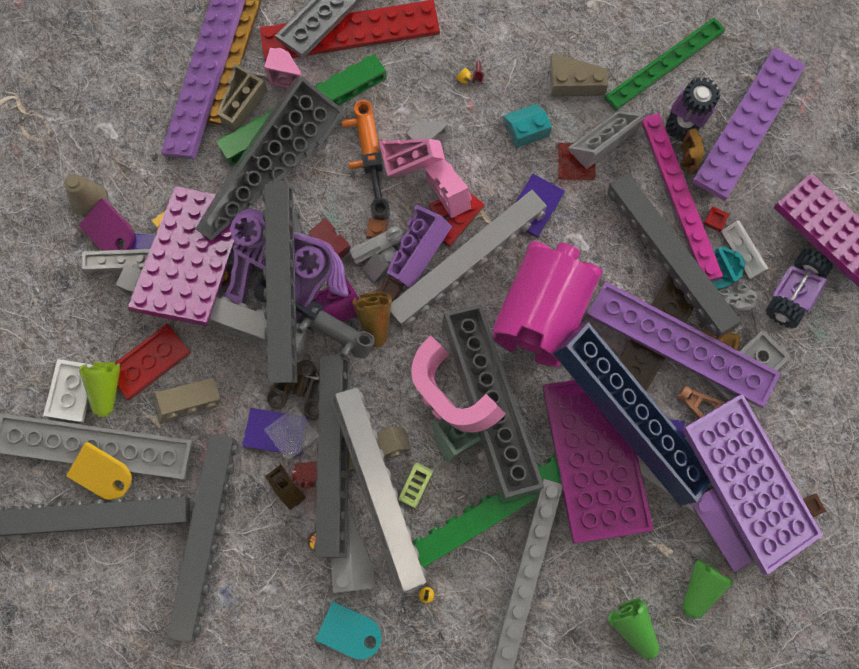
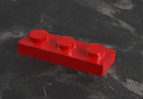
(462, 221)

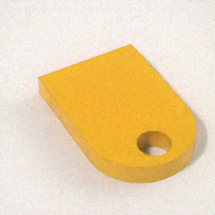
(99, 472)

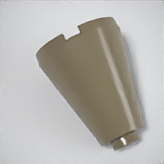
(83, 193)

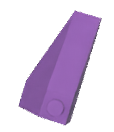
(722, 529)

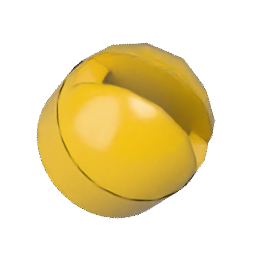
(463, 75)
(422, 593)

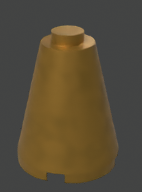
(374, 315)

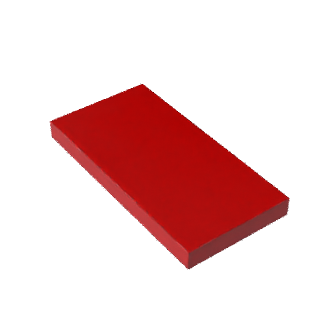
(150, 361)

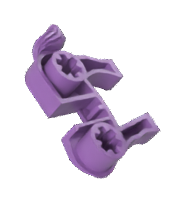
(314, 261)

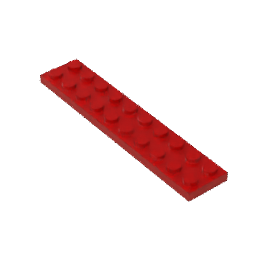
(368, 28)

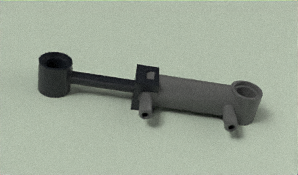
(314, 317)

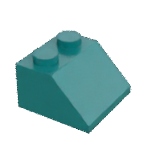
(528, 125)

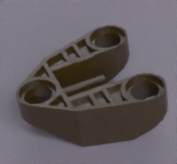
(312, 394)

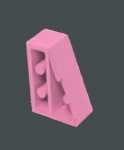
(448, 187)

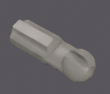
(376, 244)

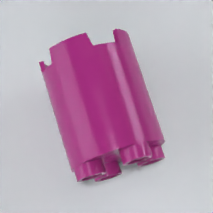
(545, 301)

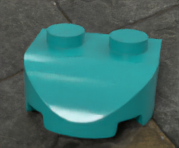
(731, 266)

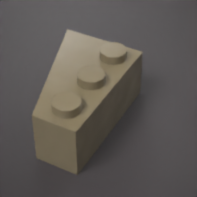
(186, 400)

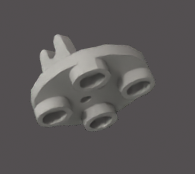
(740, 297)

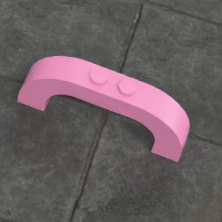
(472, 419)

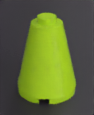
(100, 386)

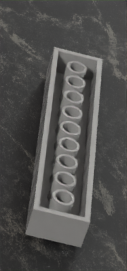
(225, 314)

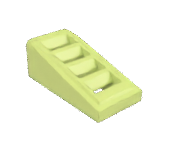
(407, 500)

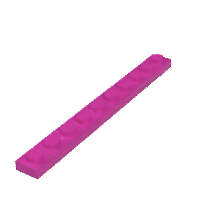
(681, 196)

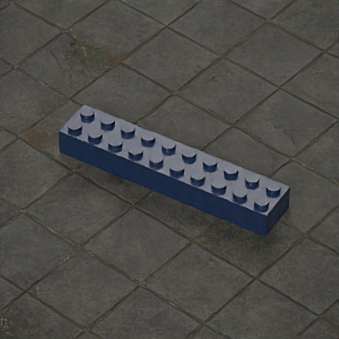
(633, 413)

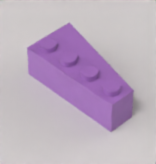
(418, 245)

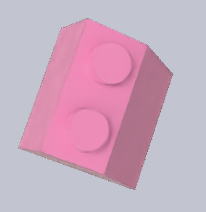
(281, 68)

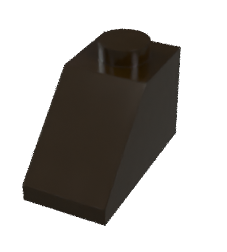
(285, 487)

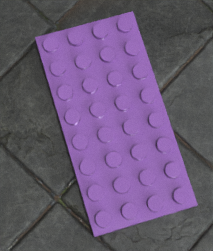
(752, 483)

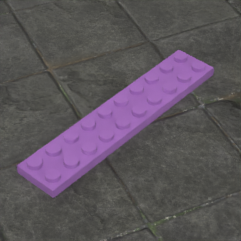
(202, 79)
(748, 124)
(684, 344)

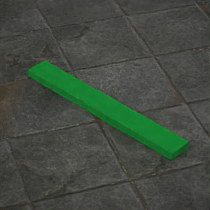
(664, 64)

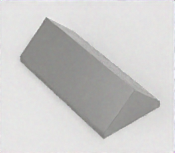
(605, 137)

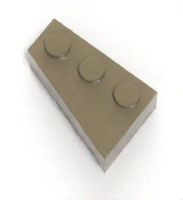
(576, 77)
(241, 97)
(392, 442)

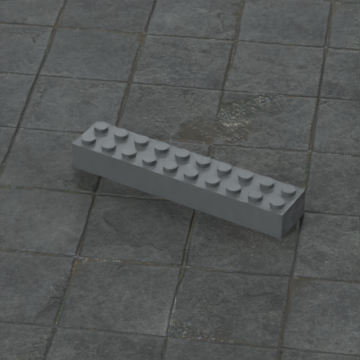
(482, 374)

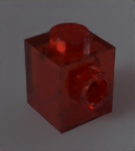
(305, 474)

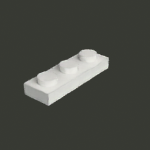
(741, 242)

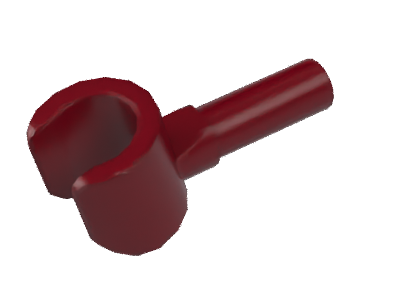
(478, 75)

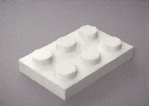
(67, 393)

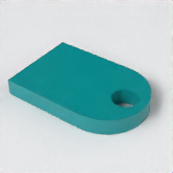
(347, 632)

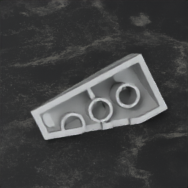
(357, 569)

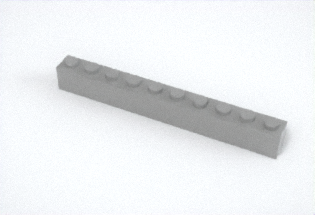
(467, 258)
(378, 490)

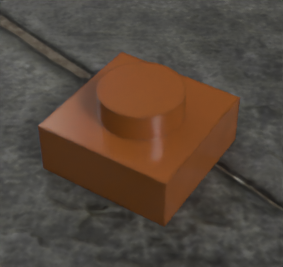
(375, 227)

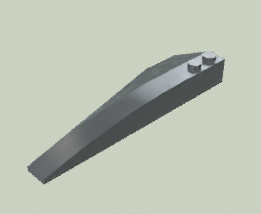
(286, 137)

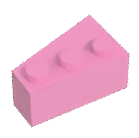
(409, 155)

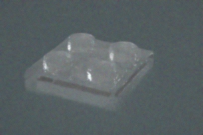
(291, 433)

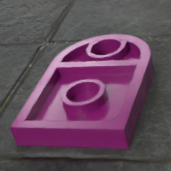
(107, 227)

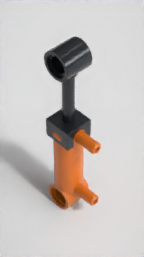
(370, 154)

